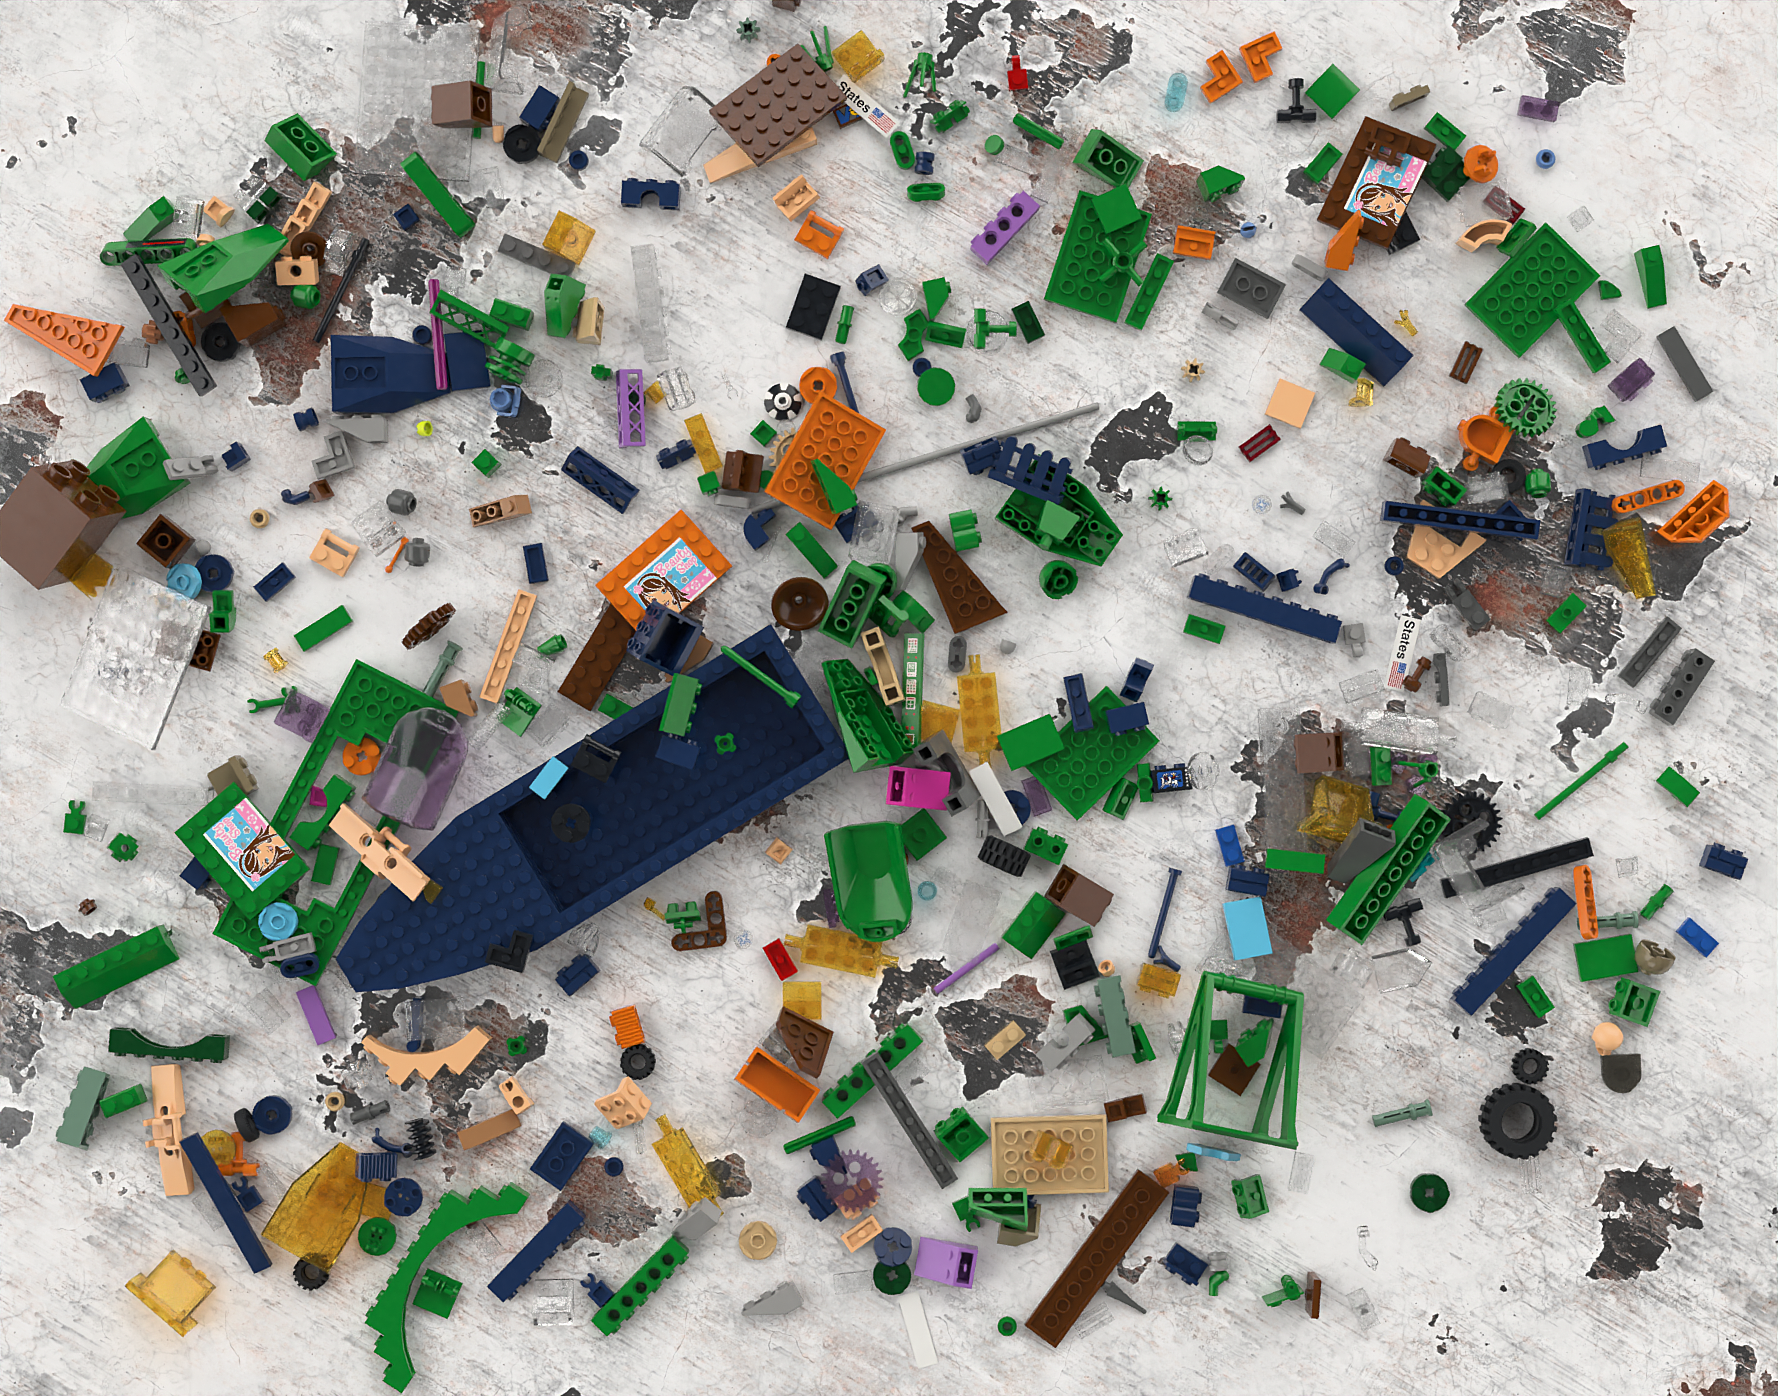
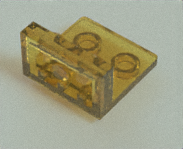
(858, 56)

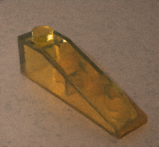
(1629, 552)

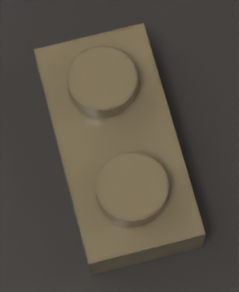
(1401, 99)

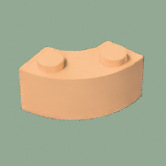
(1484, 232)

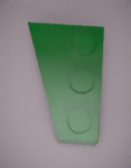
(1000, 1205)

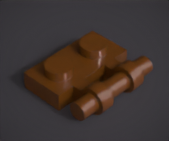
(1391, 139)

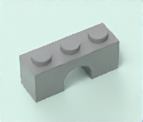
(1078, 1031)

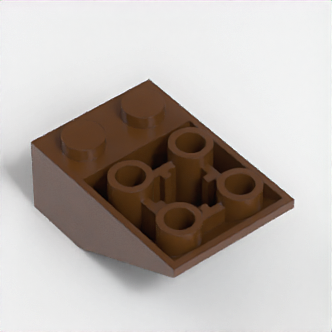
(205, 651)
(1319, 752)

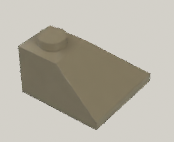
(1015, 1237)

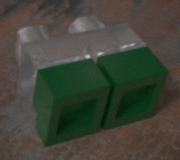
(249, 201)

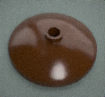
(801, 613)

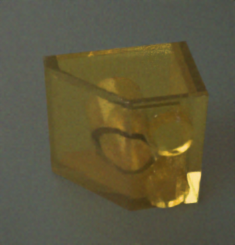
(568, 237)

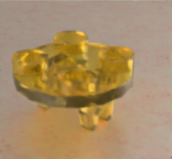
(217, 1139)

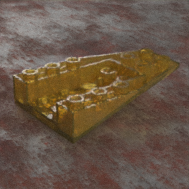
(320, 1210)

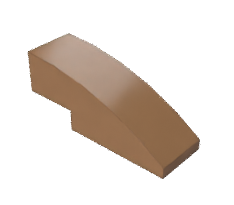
(488, 1129)

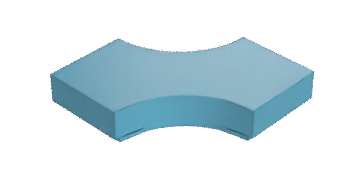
(1204, 1150)

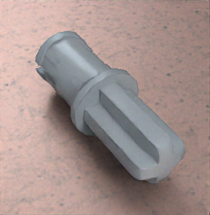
(1220, 316)
(982, 819)

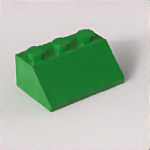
(300, 146)
(680, 705)
(1033, 925)

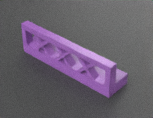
(623, 407)

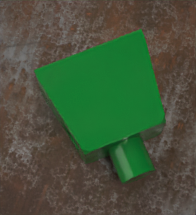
(1054, 524)

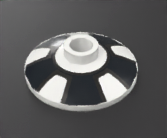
(783, 411)

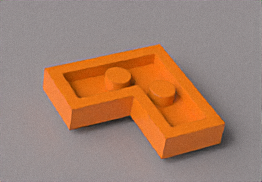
(1255, 55)
(1225, 77)

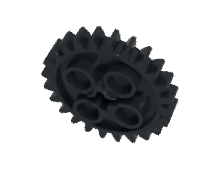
(1476, 807)

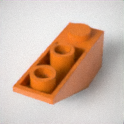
(1341, 246)

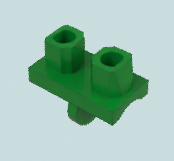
(682, 919)

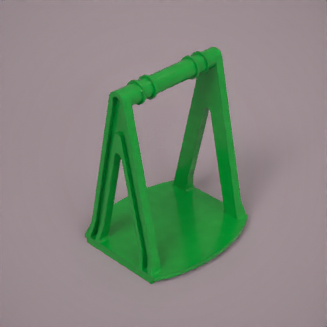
(1198, 1038)

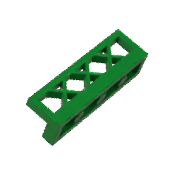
(469, 312)

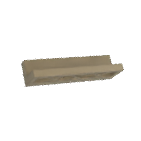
(562, 122)

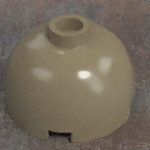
(1652, 958)

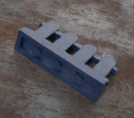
(1018, 480)
(1580, 530)

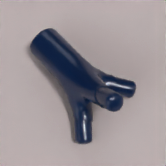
(1165, 960)

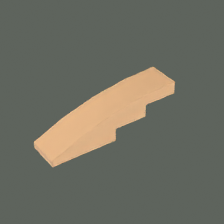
(305, 214)

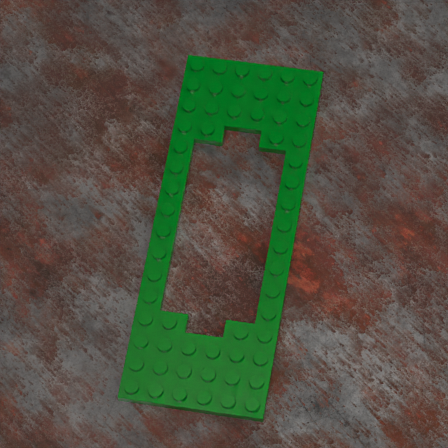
(365, 704)

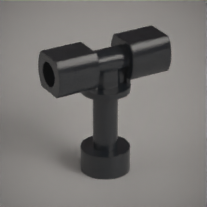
(1296, 111)
(1404, 913)

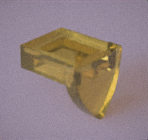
(1364, 394)

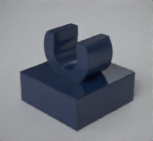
(1288, 579)

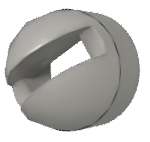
(203, 547)
(1007, 647)

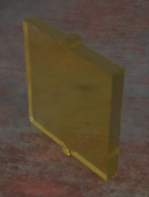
(374, 1202)

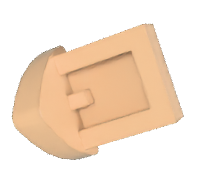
(218, 211)

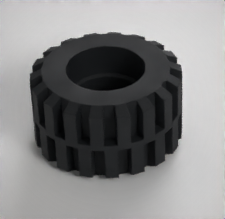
(1004, 856)

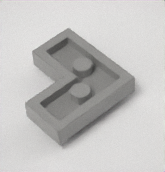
(338, 458)

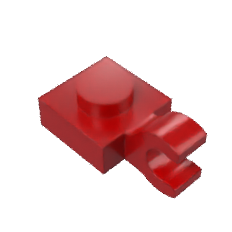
(1017, 77)

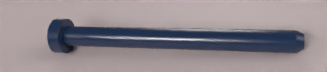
(1163, 911)

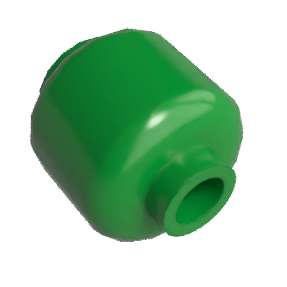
(305, 296)
(1538, 483)

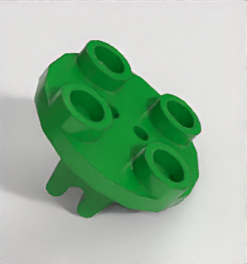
(379, 1227)

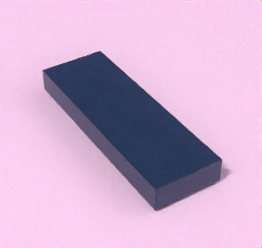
(1078, 703)

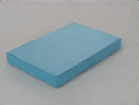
(1247, 928)

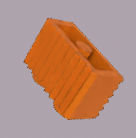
(627, 1026)

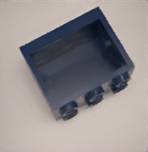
(664, 638)

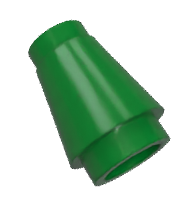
(553, 645)

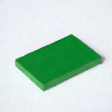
(1030, 742)
(1605, 957)

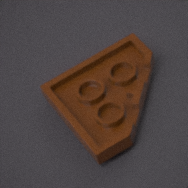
(805, 1040)

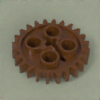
(428, 626)

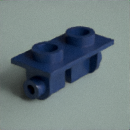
(669, 456)

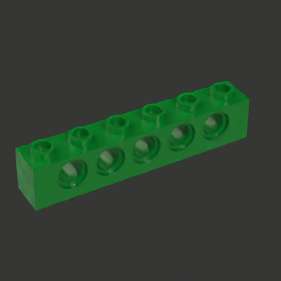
(838, 1106)
(603, 1319)

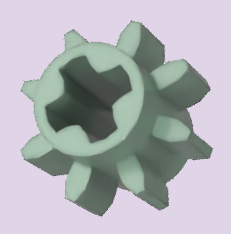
(748, 35)

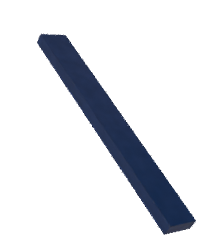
(226, 1202)

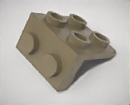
(233, 771)

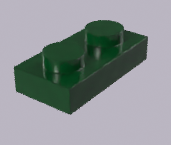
(1028, 322)

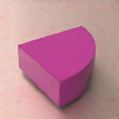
(318, 797)

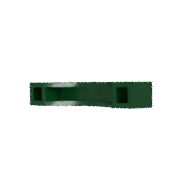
(130, 1041)

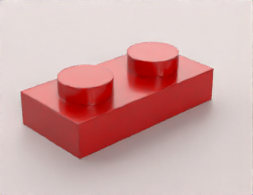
(780, 959)

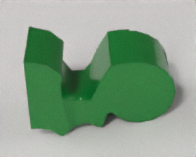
(1590, 426)

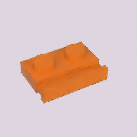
(1194, 242)

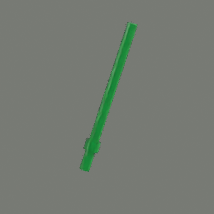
(1610, 757)

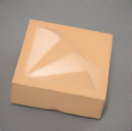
(778, 850)

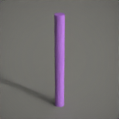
(966, 968)

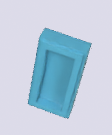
(548, 777)

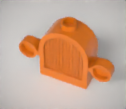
(1483, 438)

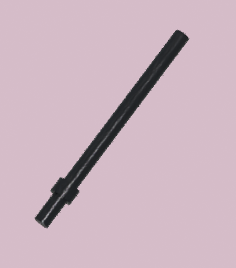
(357, 256)

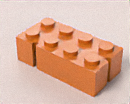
(777, 1084)

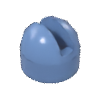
(1250, 233)

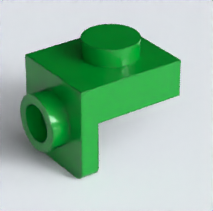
(709, 483)

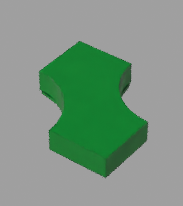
(915, 325)

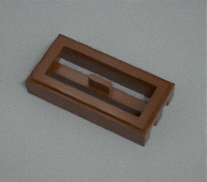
(1472, 347)

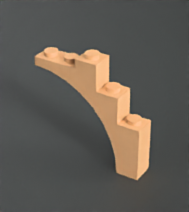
(429, 1063)

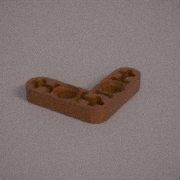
(712, 928)

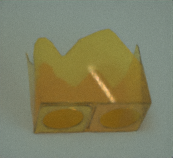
(92, 573)

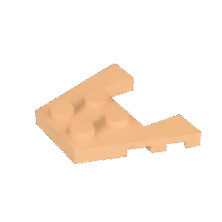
(1436, 552)

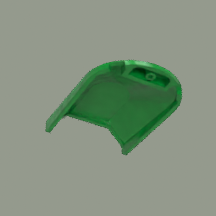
(870, 879)

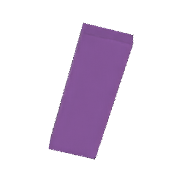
(316, 1014)

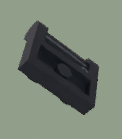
(1405, 235)
(593, 764)

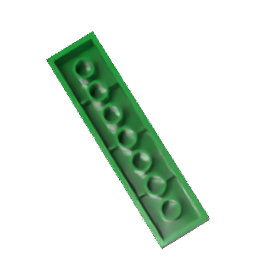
(1382, 880)

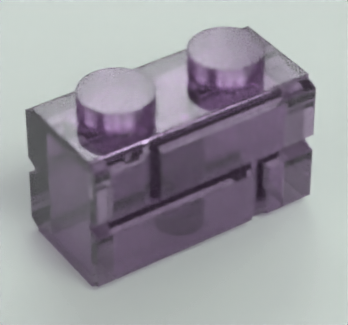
(1631, 380)

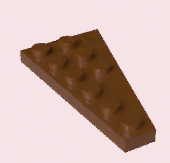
(959, 589)

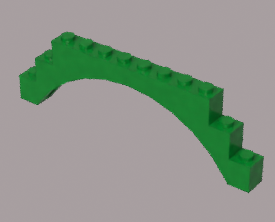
(390, 1311)

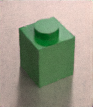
(486, 463)

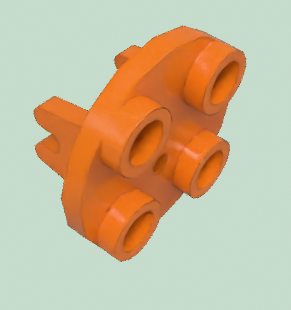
(1487, 166)

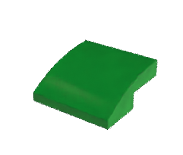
(1332, 91)

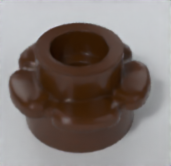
(87, 906)

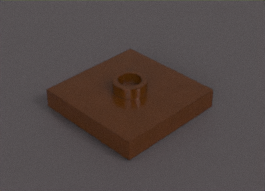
(1232, 1071)
(1312, 1295)

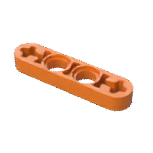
(1647, 494)
(1585, 902)

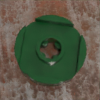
(1418, 1192)
(894, 1286)

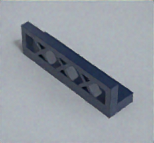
(601, 476)

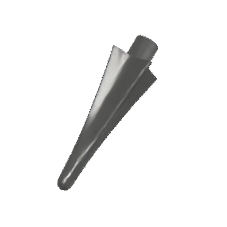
(1115, 1292)

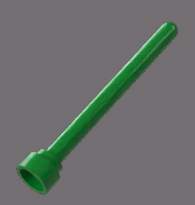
(790, 697)

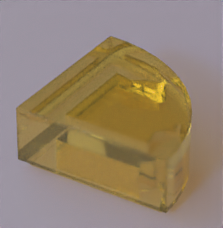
(432, 890)

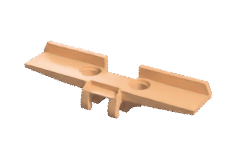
(376, 856)
(166, 1129)

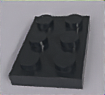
(813, 307)

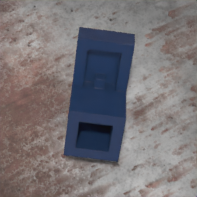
(752, 528)
(1136, 679)

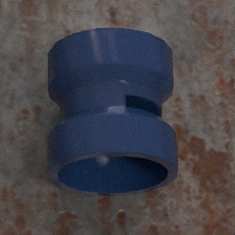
(924, 163)
(305, 419)

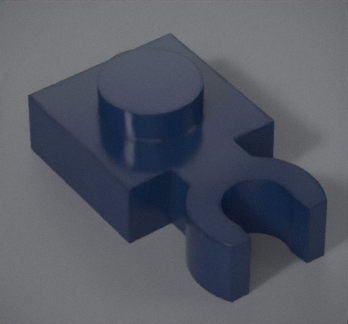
(248, 1197)
(599, 1292)

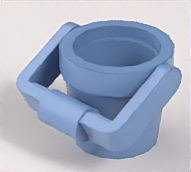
(503, 400)

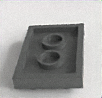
(1251, 288)

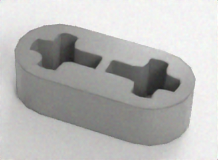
(1309, 267)
(731, 501)

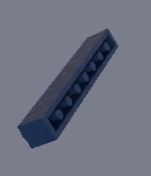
(1460, 520)
(1264, 609)
(1513, 950)

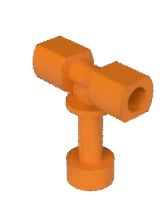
(239, 1164)

